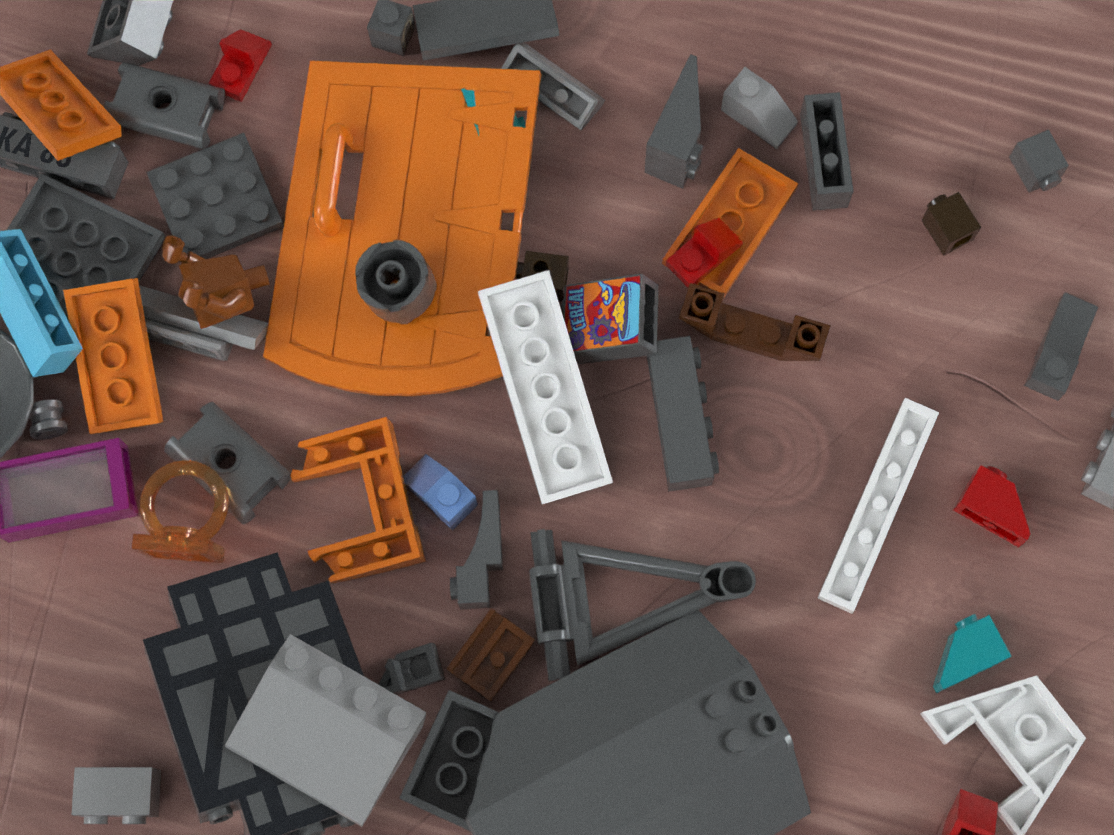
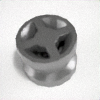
(47, 420)

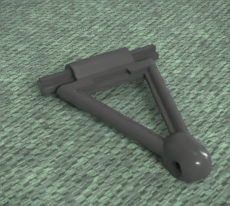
(562, 599)

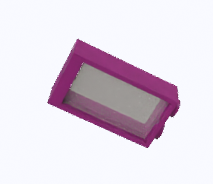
(66, 490)

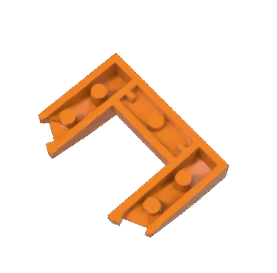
(377, 453)

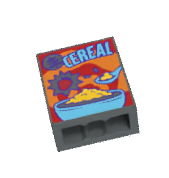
(612, 318)

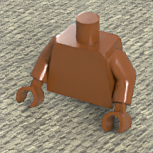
(214, 286)

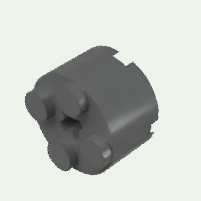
(397, 262)

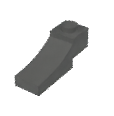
(1061, 347)
(472, 579)

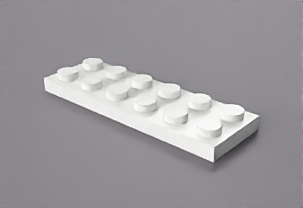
(545, 387)

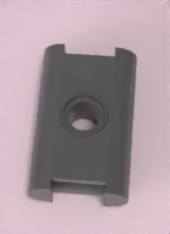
(182, 121)
(219, 437)

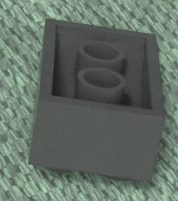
(674, 143)

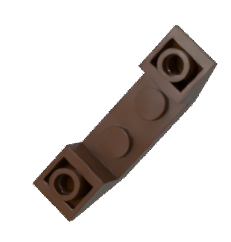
(752, 331)

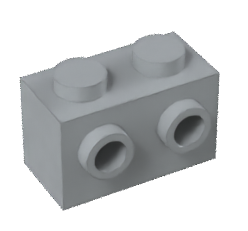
(116, 793)

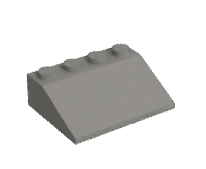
(326, 730)

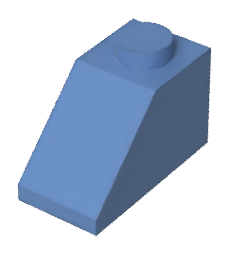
(440, 491)

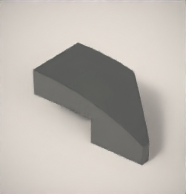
(413, 669)

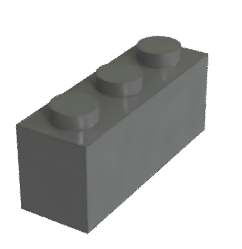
(826, 151)

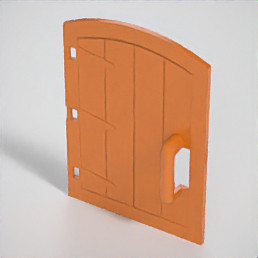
(419, 183)

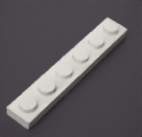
(878, 506)

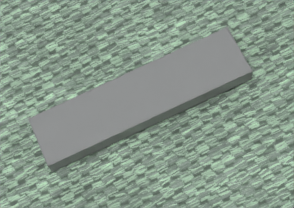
(174, 312)

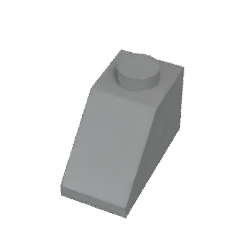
(758, 108)

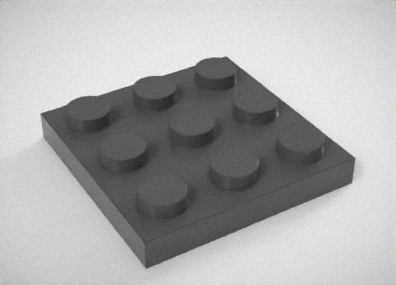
(216, 198)

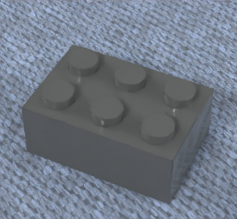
(450, 760)

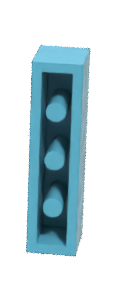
(33, 310)

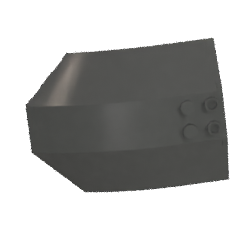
(644, 745)

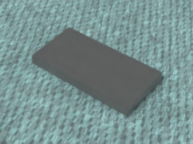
(477, 25)

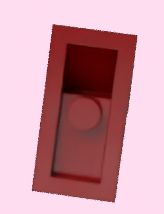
(240, 63)
(704, 252)

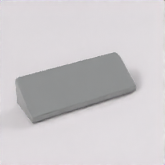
(557, 87)
(188, 340)

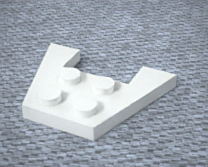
(1027, 733)

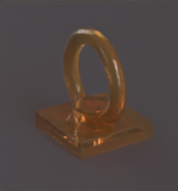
(180, 541)

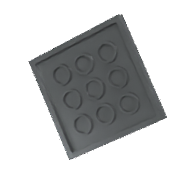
(82, 238)

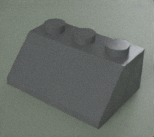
(130, 30)

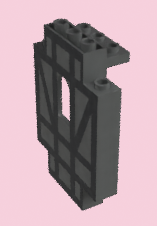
(210, 669)

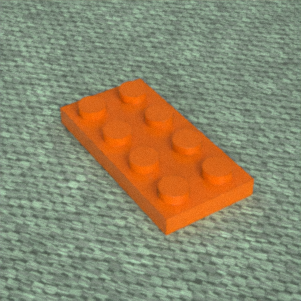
(56, 105)
(748, 201)
(115, 356)

